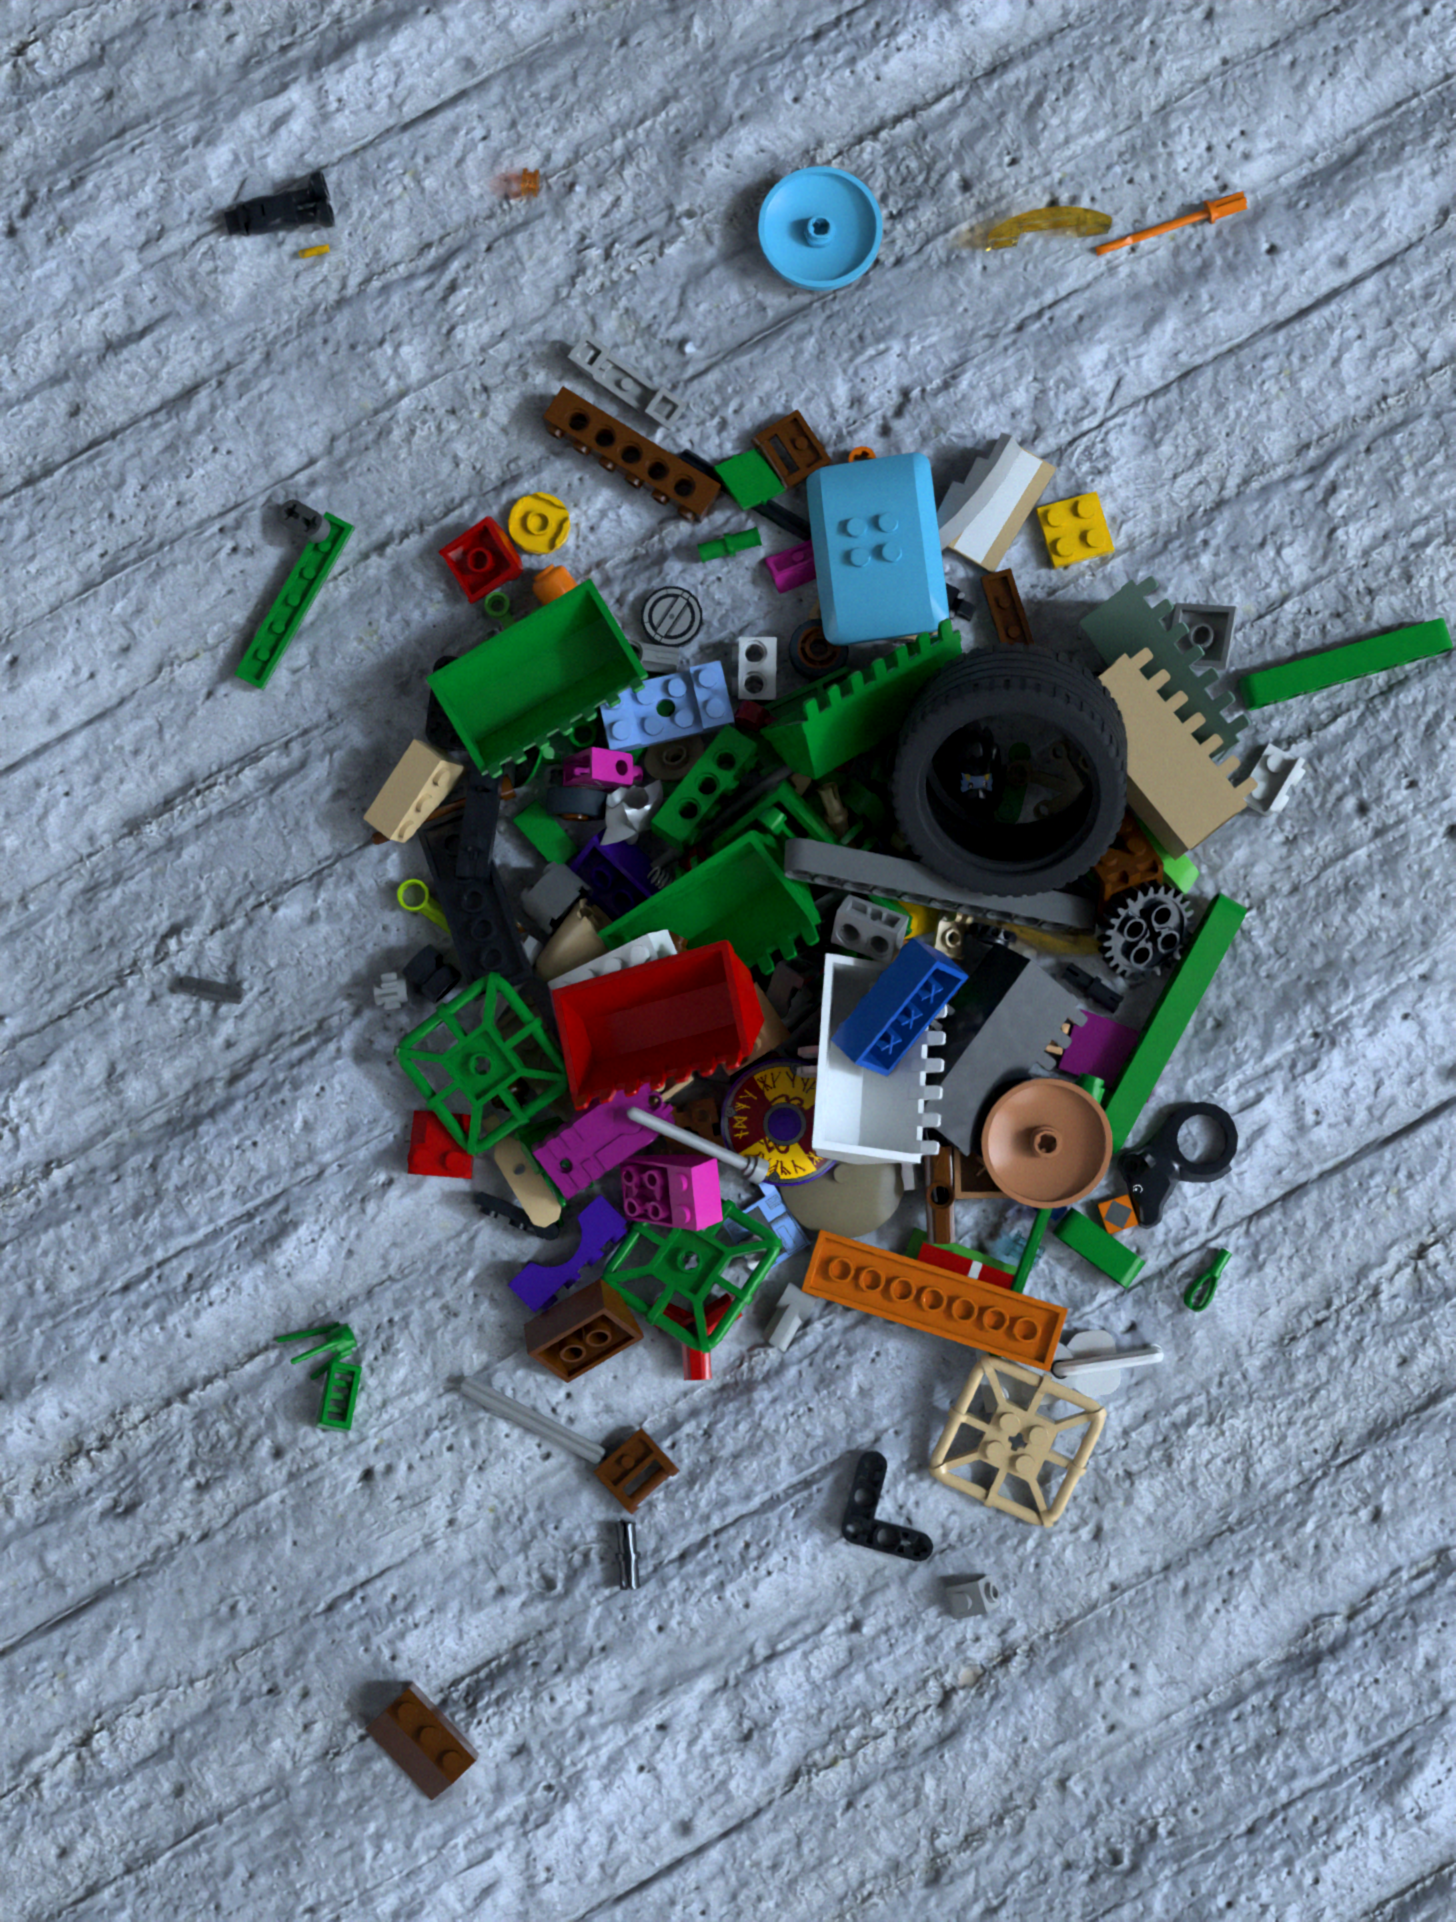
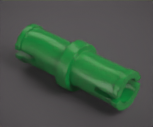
(729, 544)

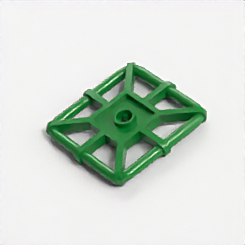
(462, 1061)
(698, 1281)

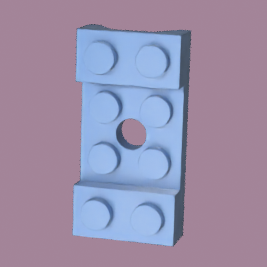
(699, 705)

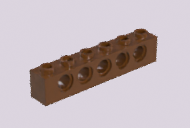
(570, 407)

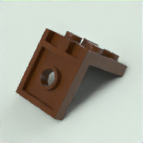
(1126, 866)

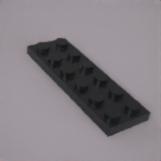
(474, 909)

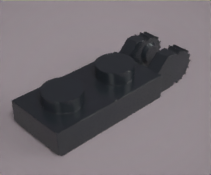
(518, 1217)

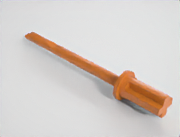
(1212, 211)

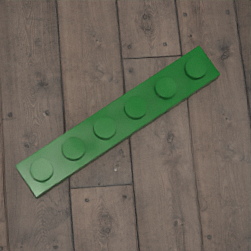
(293, 605)

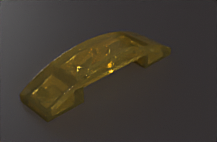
(1087, 223)
(1081, 948)

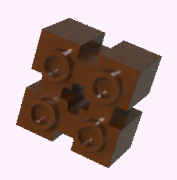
(700, 1119)

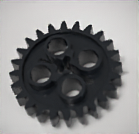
(1145, 930)

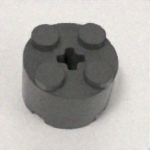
(553, 896)

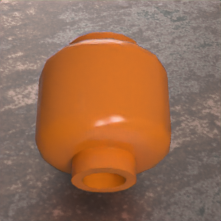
(552, 583)

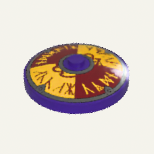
(773, 1117)

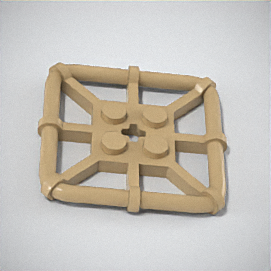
(1024, 1460)

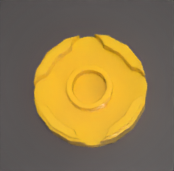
(539, 523)

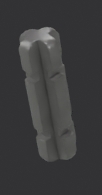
(213, 990)

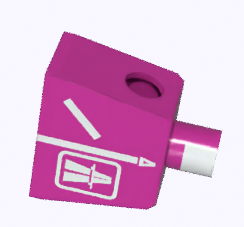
(601, 770)

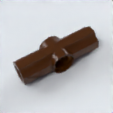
(939, 1216)

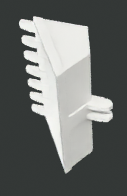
(857, 1110)

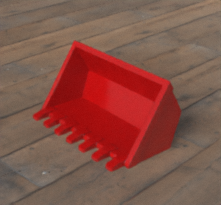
(657, 1022)

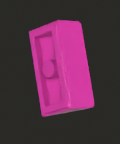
(792, 567)

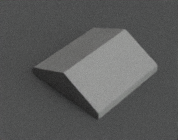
(1211, 629)

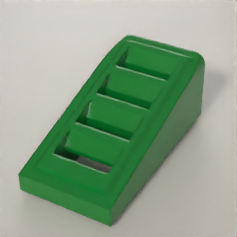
(324, 1408)

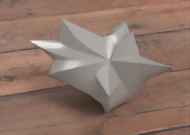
(631, 812)

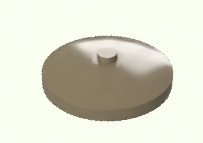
(847, 1198)

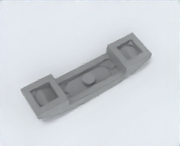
(625, 383)

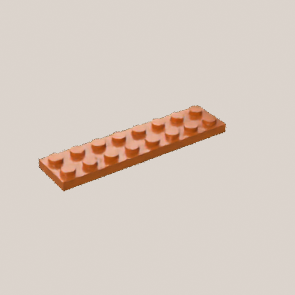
(935, 1300)

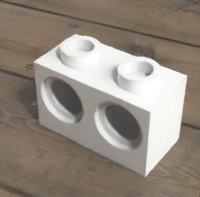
(762, 671)

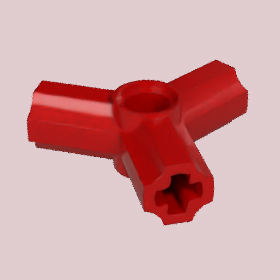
(695, 1363)

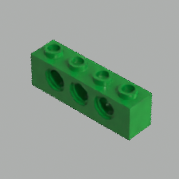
(726, 747)

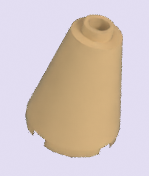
(574, 942)

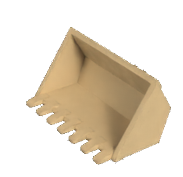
(1168, 772)

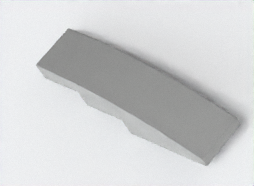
(967, 500)

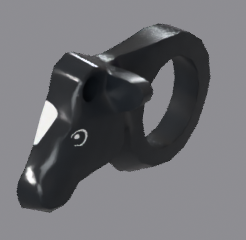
(1159, 1165)

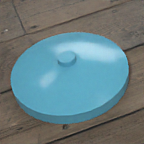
(820, 228)

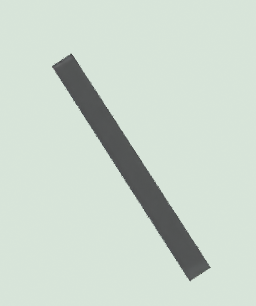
(917, 884)

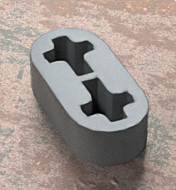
(306, 517)

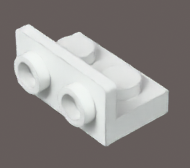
(1274, 775)

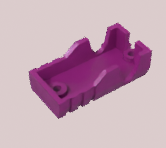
(598, 1139)

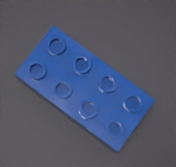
(899, 1007)

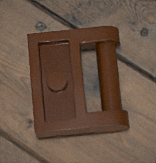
(798, 443)
(628, 1462)

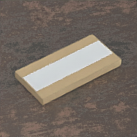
(999, 522)

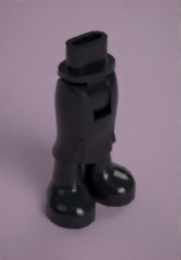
(281, 211)

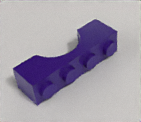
(539, 1283)

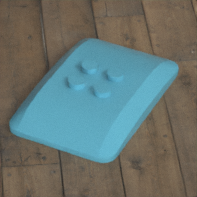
(877, 549)

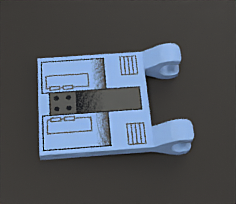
(776, 1216)

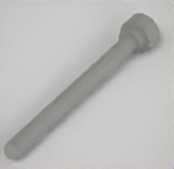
(752, 1168)

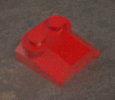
(482, 559)
(435, 1150)

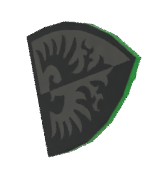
(525, 770)

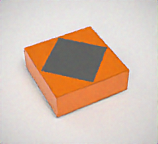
(1117, 1214)

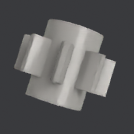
(391, 991)

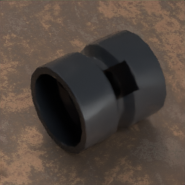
(431, 972)

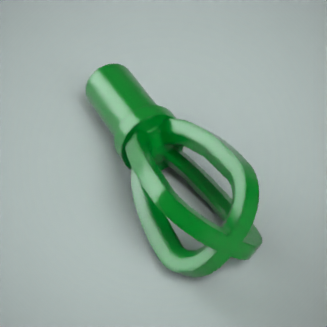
(1211, 1272)

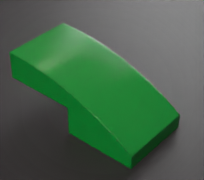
(545, 833)

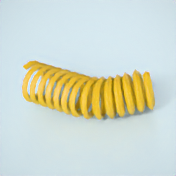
(312, 252)

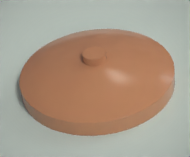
(1046, 1142)

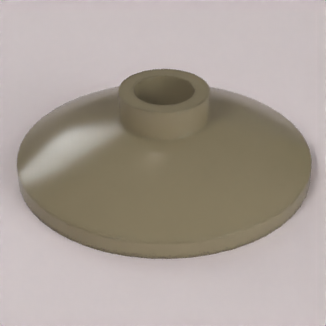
(673, 759)

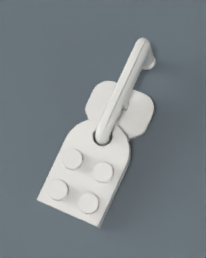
(1086, 1364)

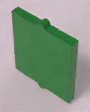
(749, 479)

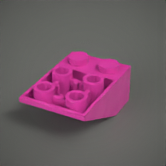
(672, 1190)

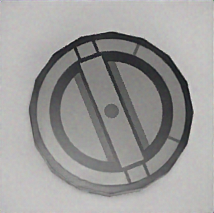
(671, 617)

